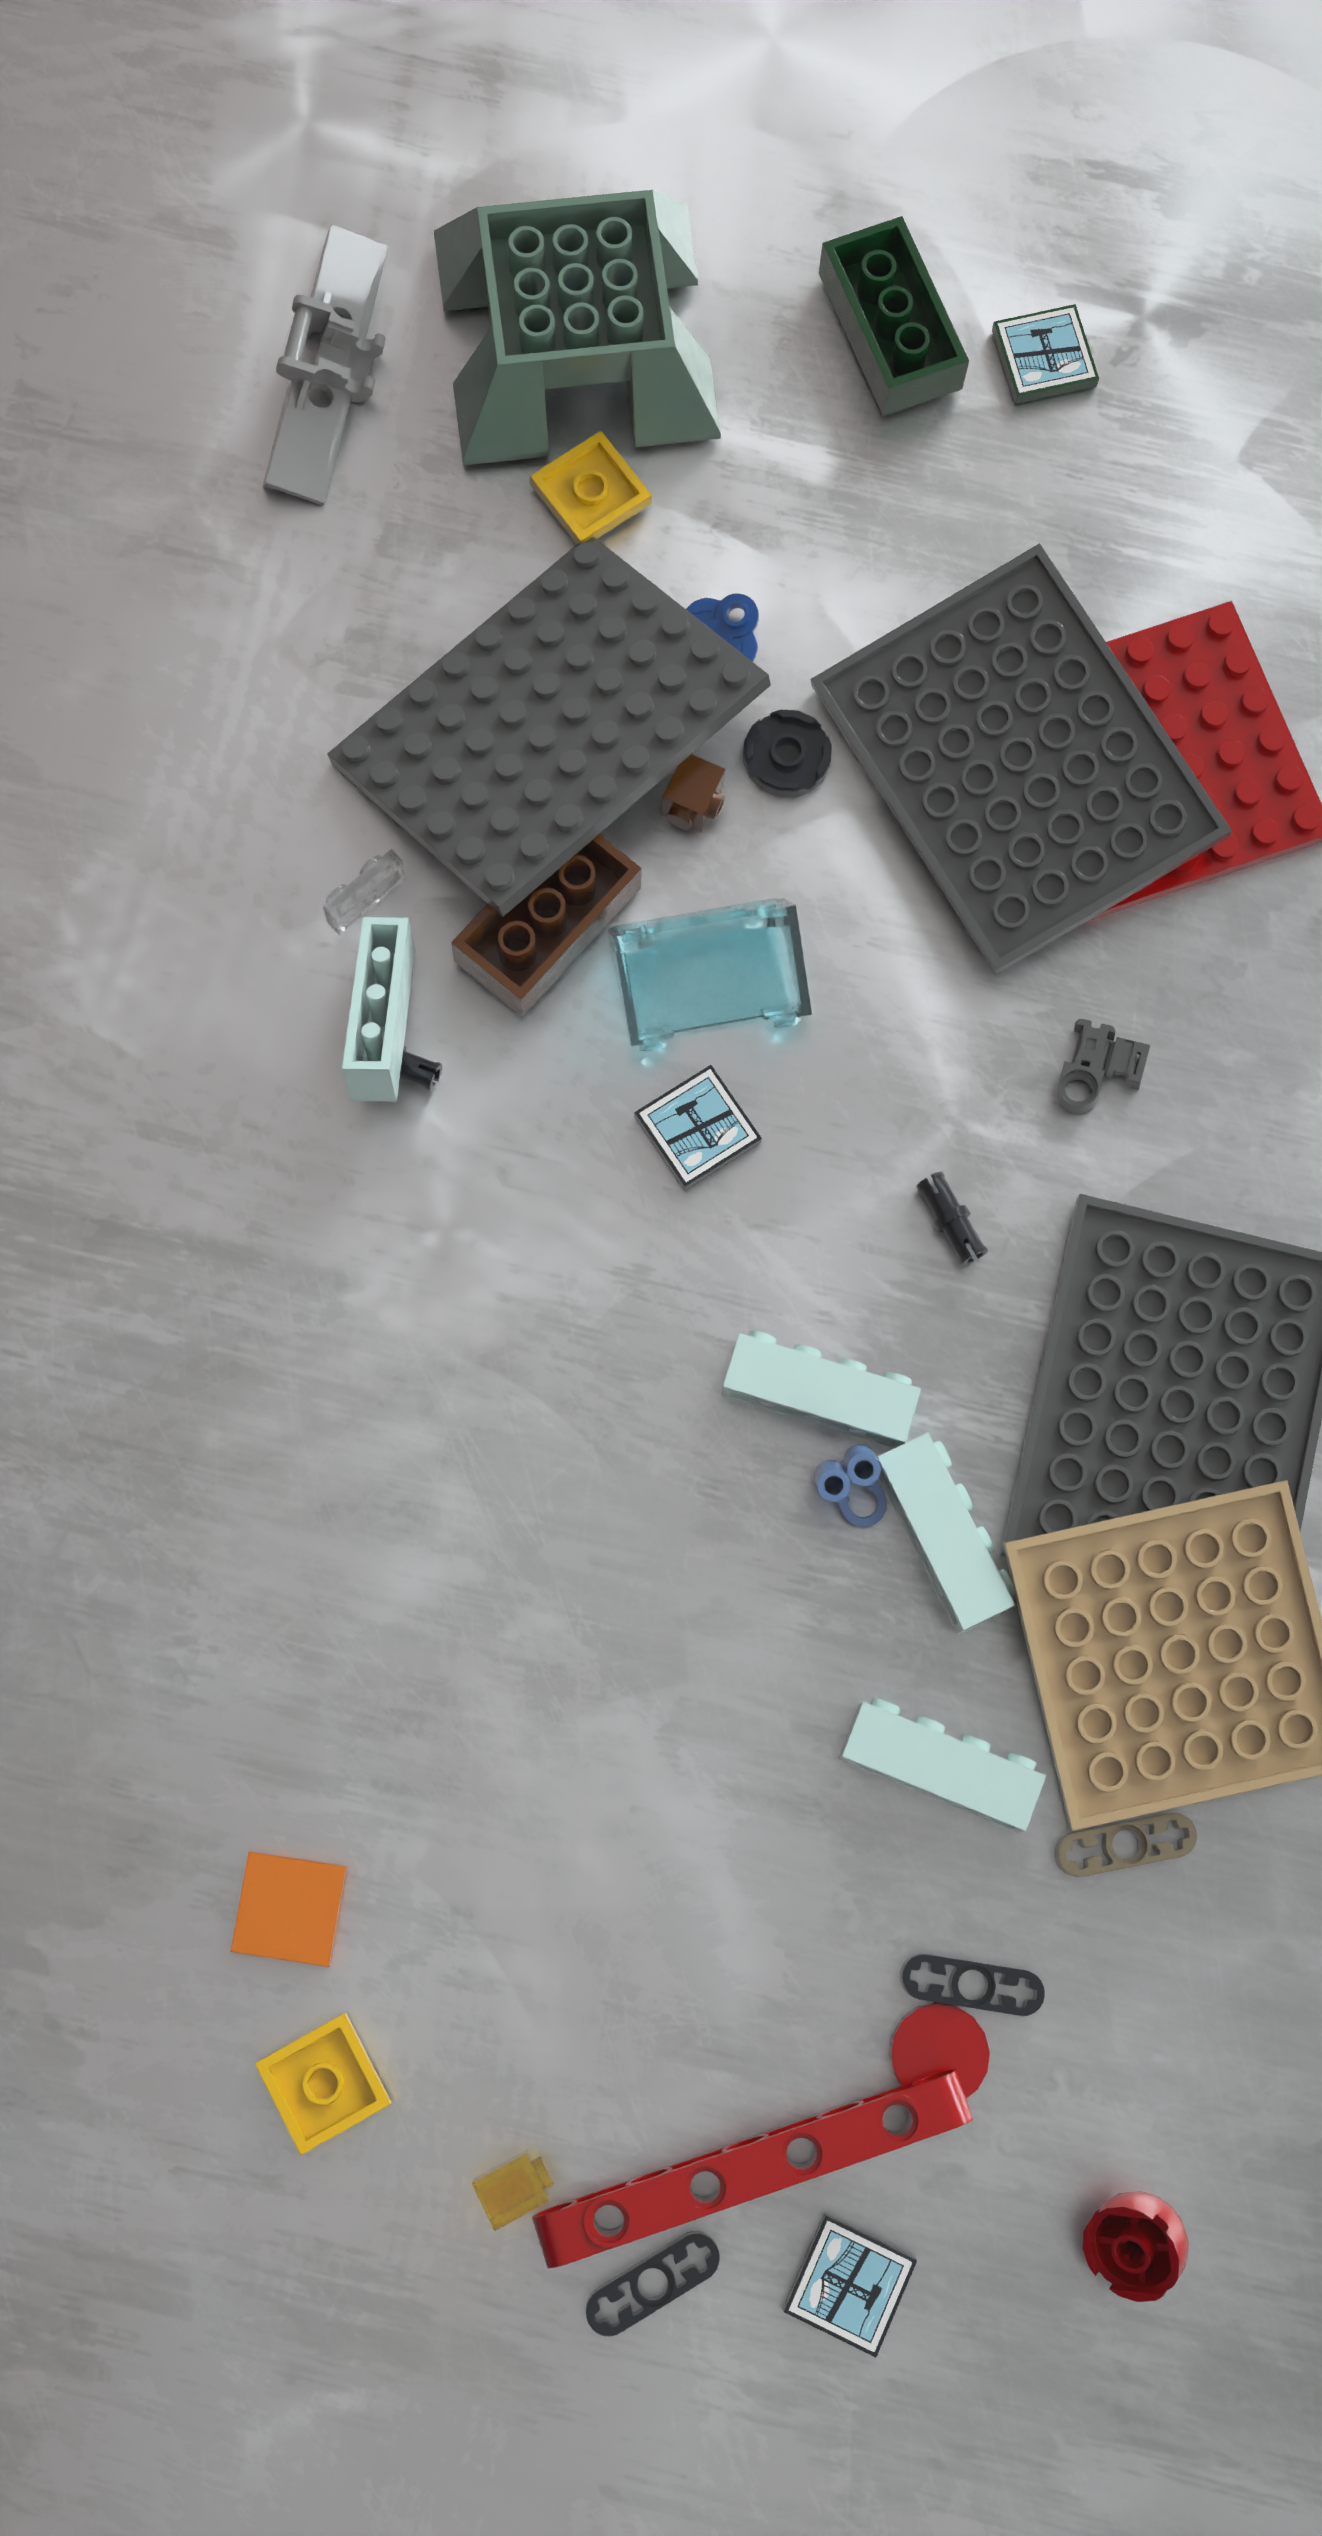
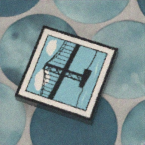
(697, 1127)
(849, 2285)

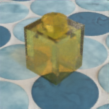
(513, 2188)

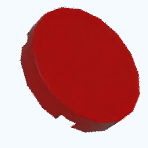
(938, 2040)

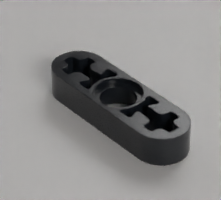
(1009, 1977)
(650, 2305)

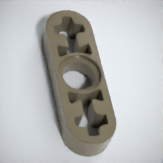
(1157, 1824)

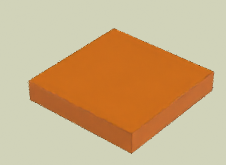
(289, 1909)

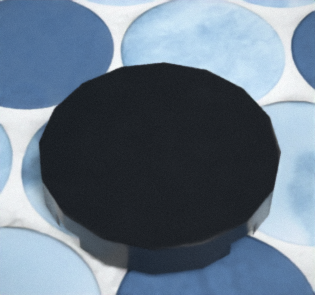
(787, 753)

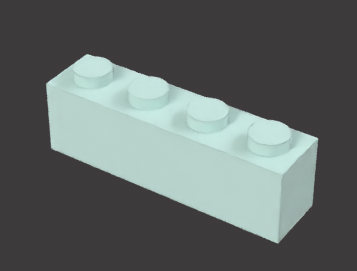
(379, 1009)
(821, 1390)
(944, 1533)
(943, 1766)

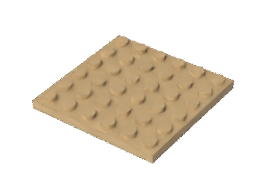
(1174, 1653)

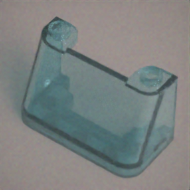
(710, 970)

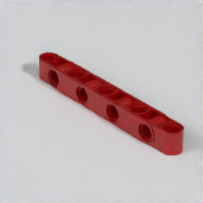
(751, 2168)

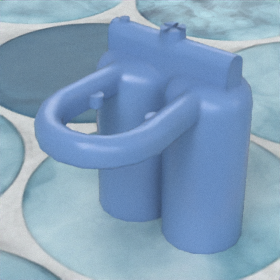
(862, 1469)

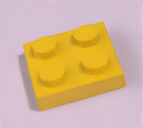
(590, 489)
(323, 2083)

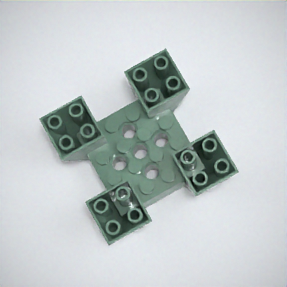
(570, 304)

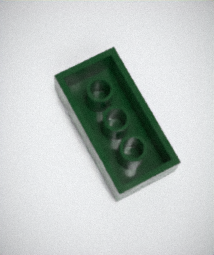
(893, 316)

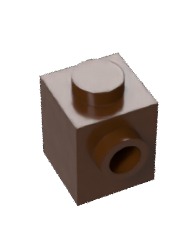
(694, 794)

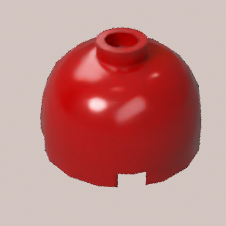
(1136, 2245)

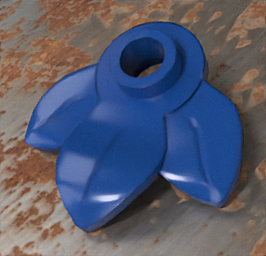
(716, 616)

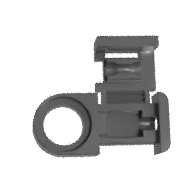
(1103, 1058)

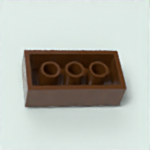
(549, 928)

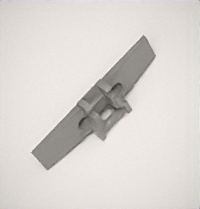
(342, 366)

